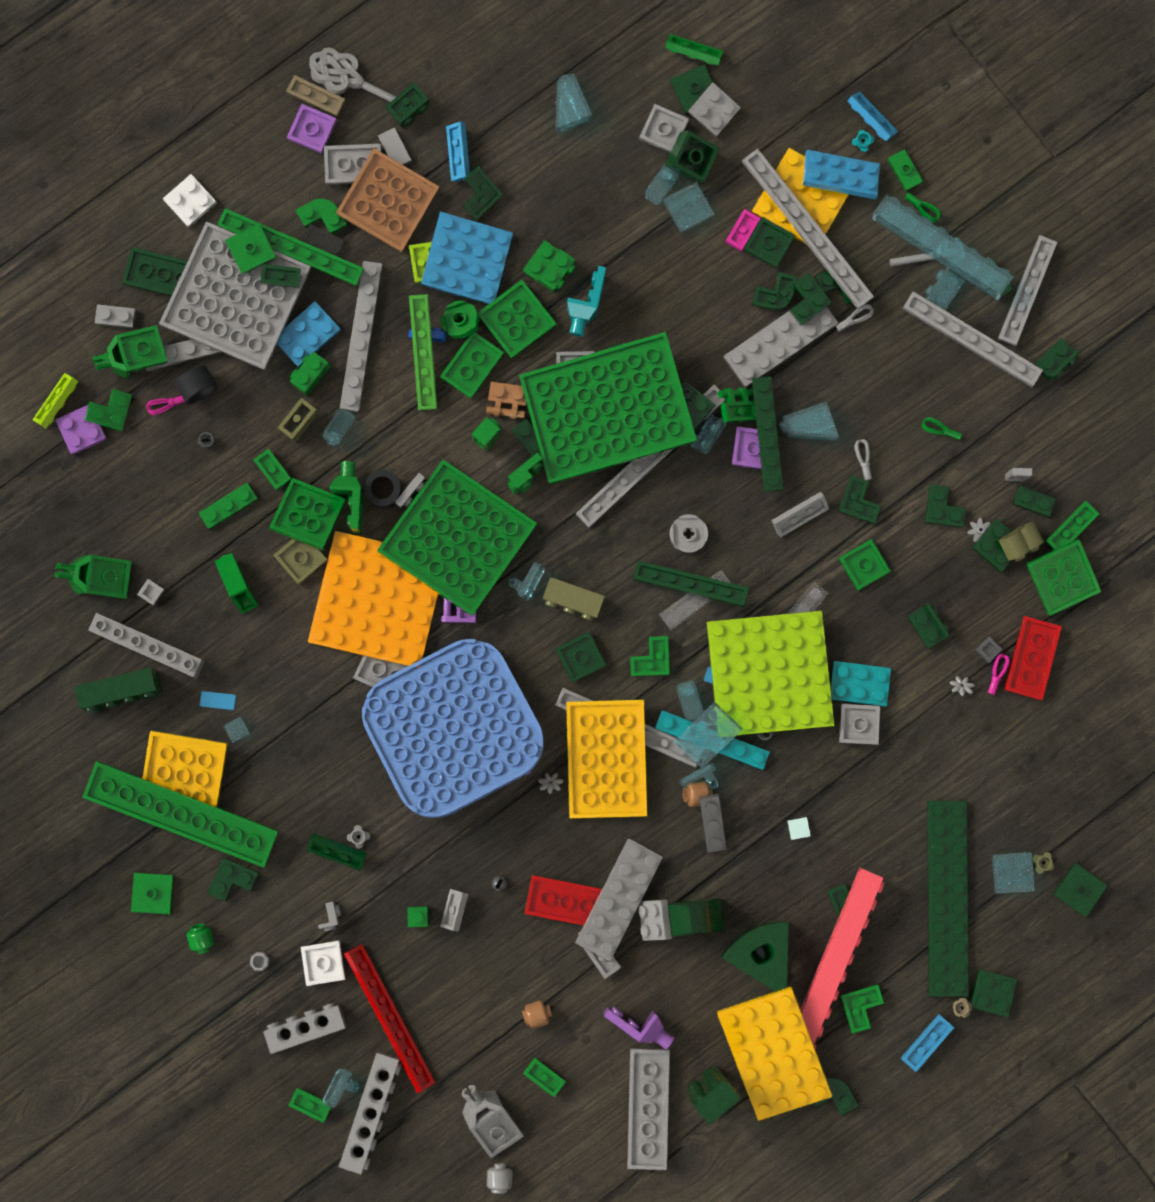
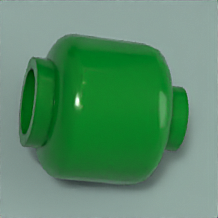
(200, 938)

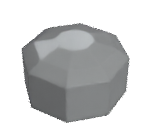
(259, 961)

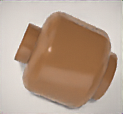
(695, 790)
(536, 1014)

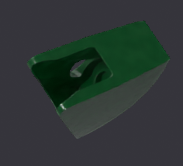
(696, 916)
(762, 953)

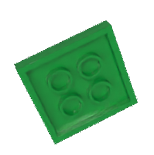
(516, 319)
(307, 514)
(1063, 577)

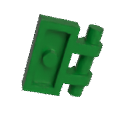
(737, 411)

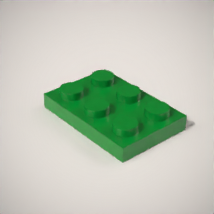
(472, 365)

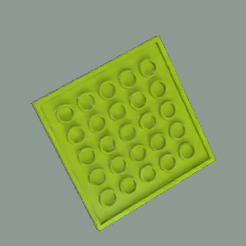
(771, 672)

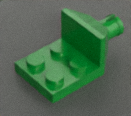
(132, 352)
(349, 485)
(97, 575)

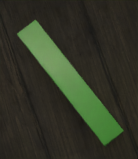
(423, 352)

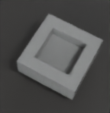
(151, 592)

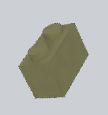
(298, 420)

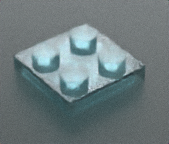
(688, 207)
(1013, 873)

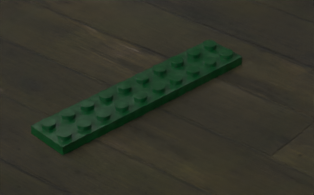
(947, 898)

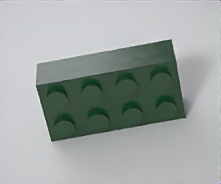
(118, 689)

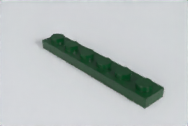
(767, 434)
(691, 584)

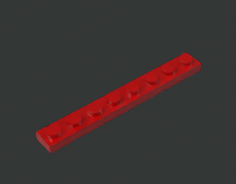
(389, 1018)

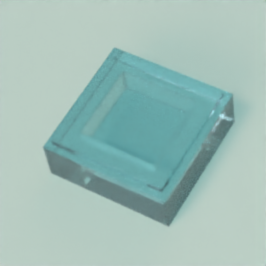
(236, 729)

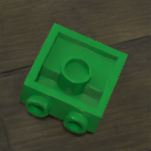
(550, 266)
(521, 478)

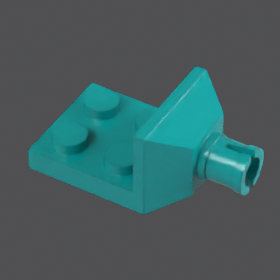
(584, 312)

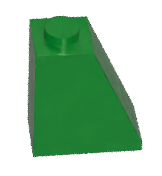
(236, 583)

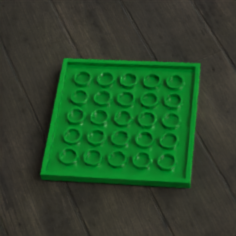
(457, 537)

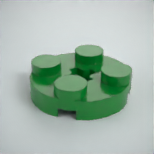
(464, 328)

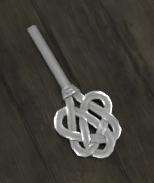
(342, 74)

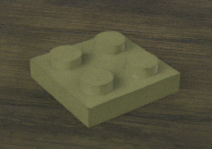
(300, 559)

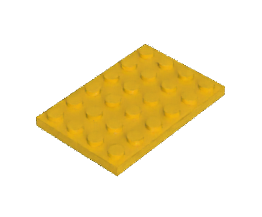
(606, 759)
(774, 1053)

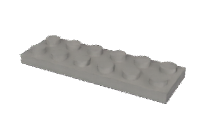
(776, 344)
(618, 900)
(648, 1109)

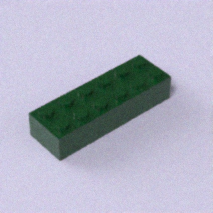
(712, 1094)

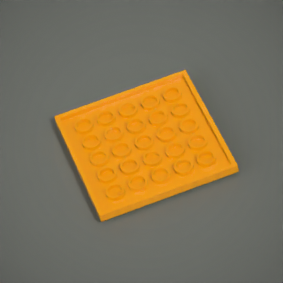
(371, 604)

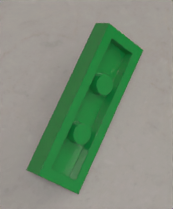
(694, 50)
(228, 506)
(1072, 526)

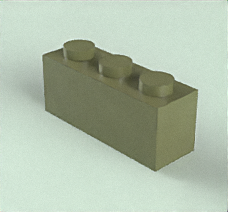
(573, 599)

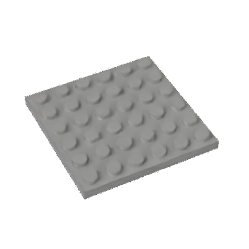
(229, 308)

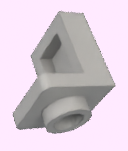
(333, 912)

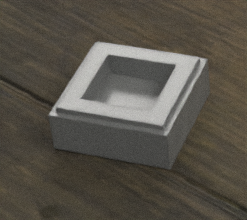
(988, 649)

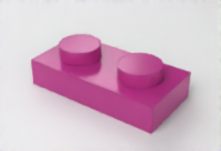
(742, 230)

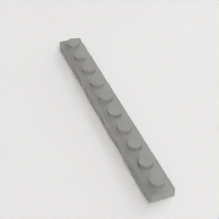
(807, 229)
(630, 477)

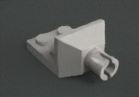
(489, 1121)

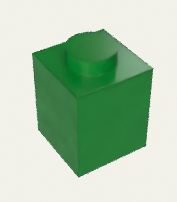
(418, 916)

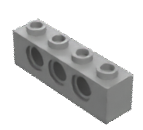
(277, 1042)

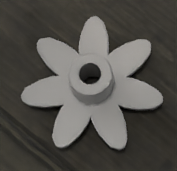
(976, 527)
(962, 685)
(550, 783)

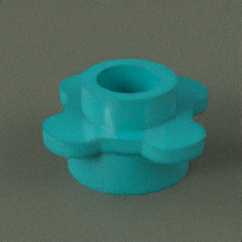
(862, 135)

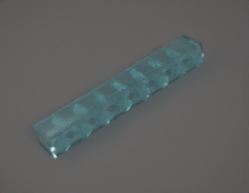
(942, 247)

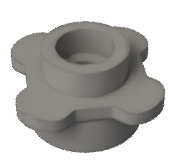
(363, 836)

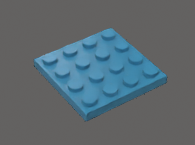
(466, 258)

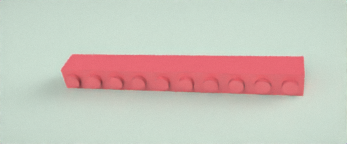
(839, 951)

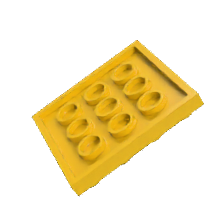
(819, 203)
(186, 765)

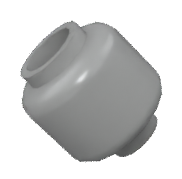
(499, 1178)

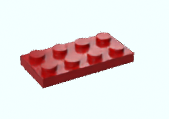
(1032, 658)
(560, 900)

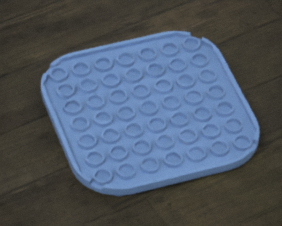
(452, 728)

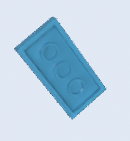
(841, 174)

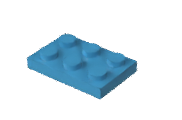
(307, 333)

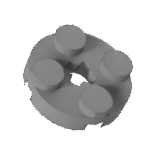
(695, 525)

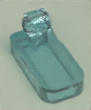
(661, 185)
(338, 427)
(529, 584)
(689, 700)
(706, 772)
(339, 1083)

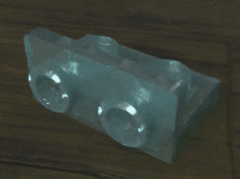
(944, 289)

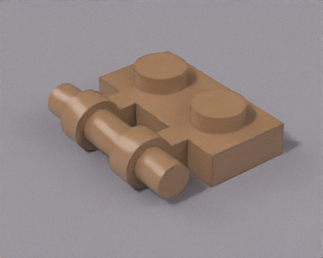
(509, 395)

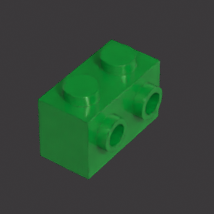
(309, 373)

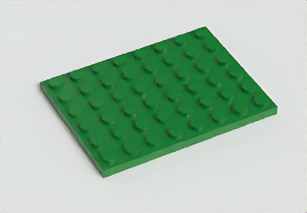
(607, 408)

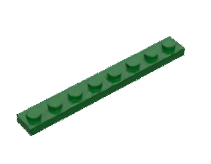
(296, 249)

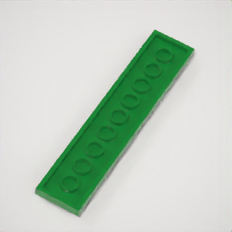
(180, 814)

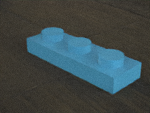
(872, 116)
(458, 151)
(927, 1042)

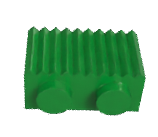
(486, 433)

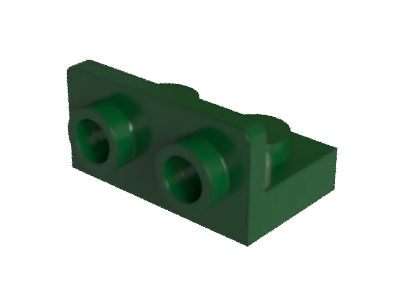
(408, 105)
(1056, 359)
(928, 625)

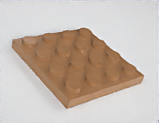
(387, 200)

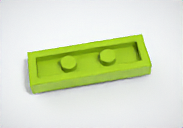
(55, 400)

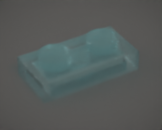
(708, 434)

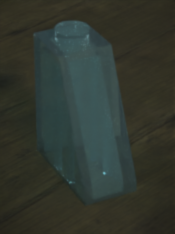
(570, 104)
(810, 423)

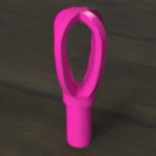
(172, 402)
(996, 679)

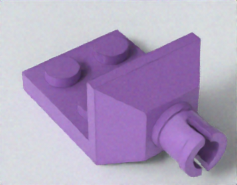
(650, 1031)

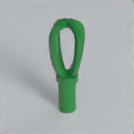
(918, 203)
(946, 430)

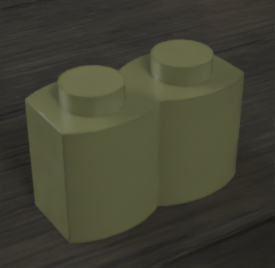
(1021, 541)

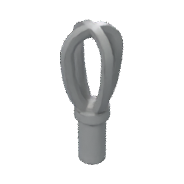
(849, 321)
(864, 464)

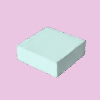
(798, 828)

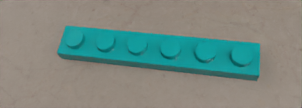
(734, 749)

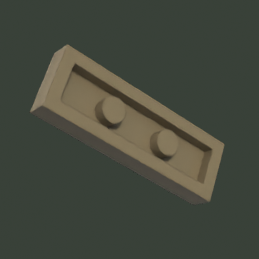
(315, 96)

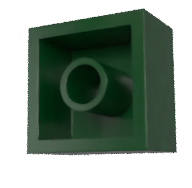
(692, 156)

